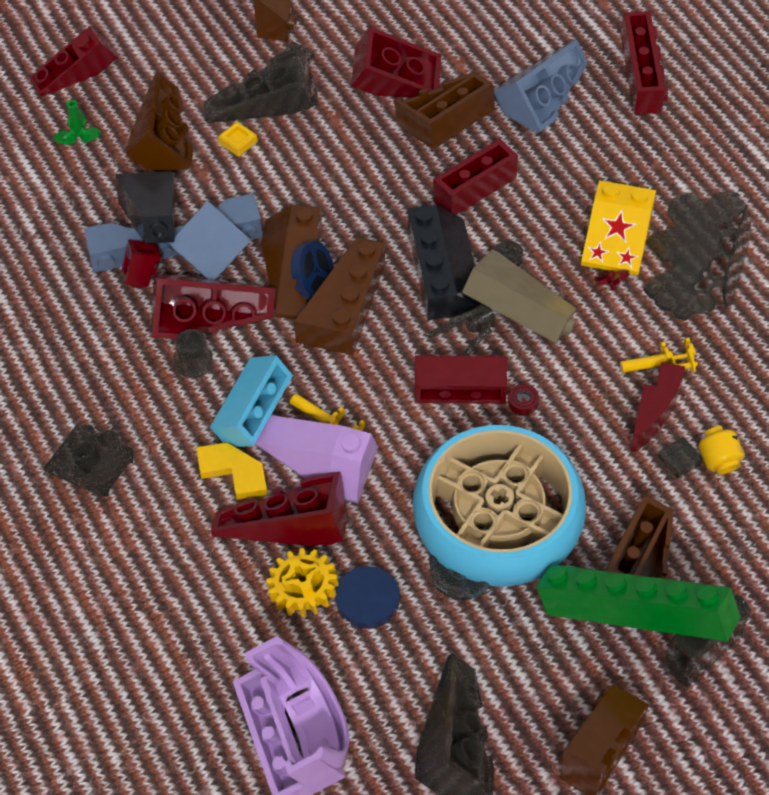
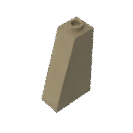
(519, 297)

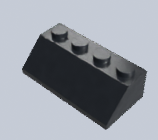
(441, 260)

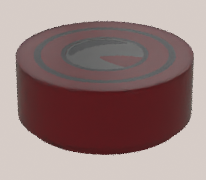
(523, 399)

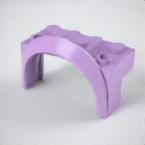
(314, 714)

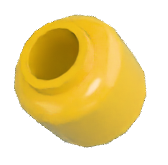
(721, 450)

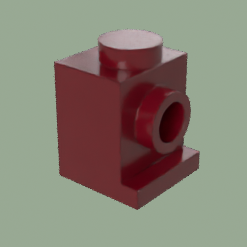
(140, 263)

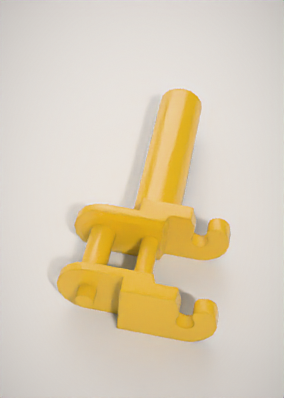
(665, 356)
(319, 414)

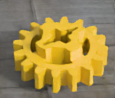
(302, 582)

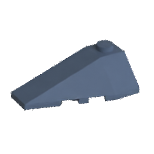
(542, 88)

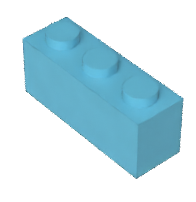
(251, 401)

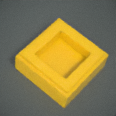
(237, 139)

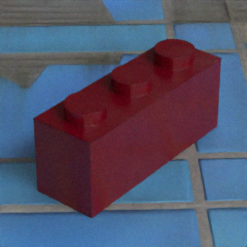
(475, 177)
(460, 379)

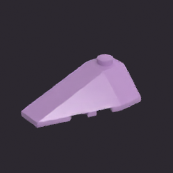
(321, 449)

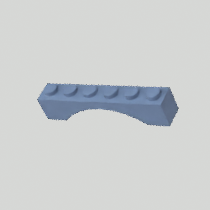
(109, 241)

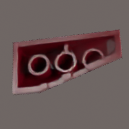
(206, 305)
(301, 516)

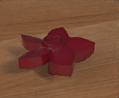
(612, 277)

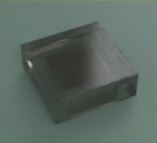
(680, 457)

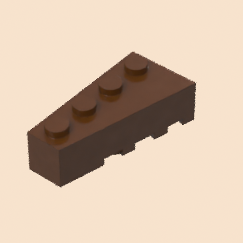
(342, 302)

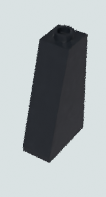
(149, 204)

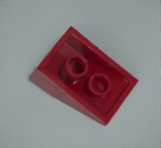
(393, 66)

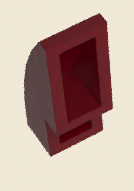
(657, 404)

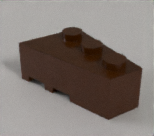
(445, 111)
(602, 740)

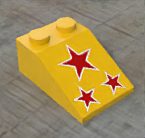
(618, 227)

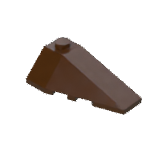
(279, 240)

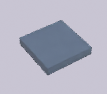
(209, 242)

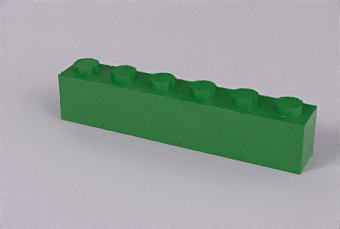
(639, 602)

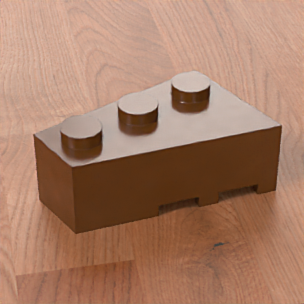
(645, 541)

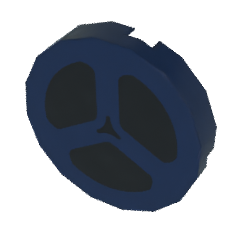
(310, 267)

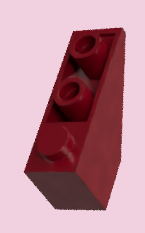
(76, 62)

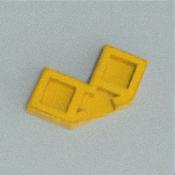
(225, 460)

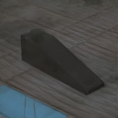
(274, 91)
(452, 746)

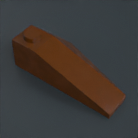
(274, 19)
(158, 132)

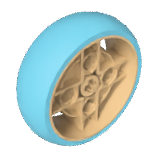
(488, 462)

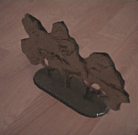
(693, 248)

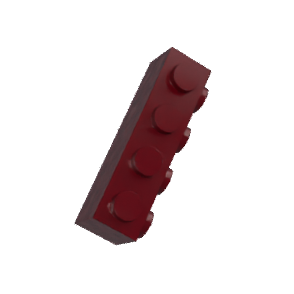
(643, 63)

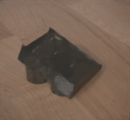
(90, 459)

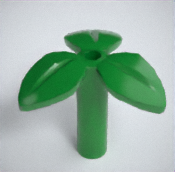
(76, 122)

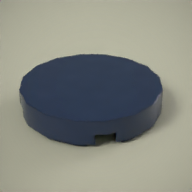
(367, 597)

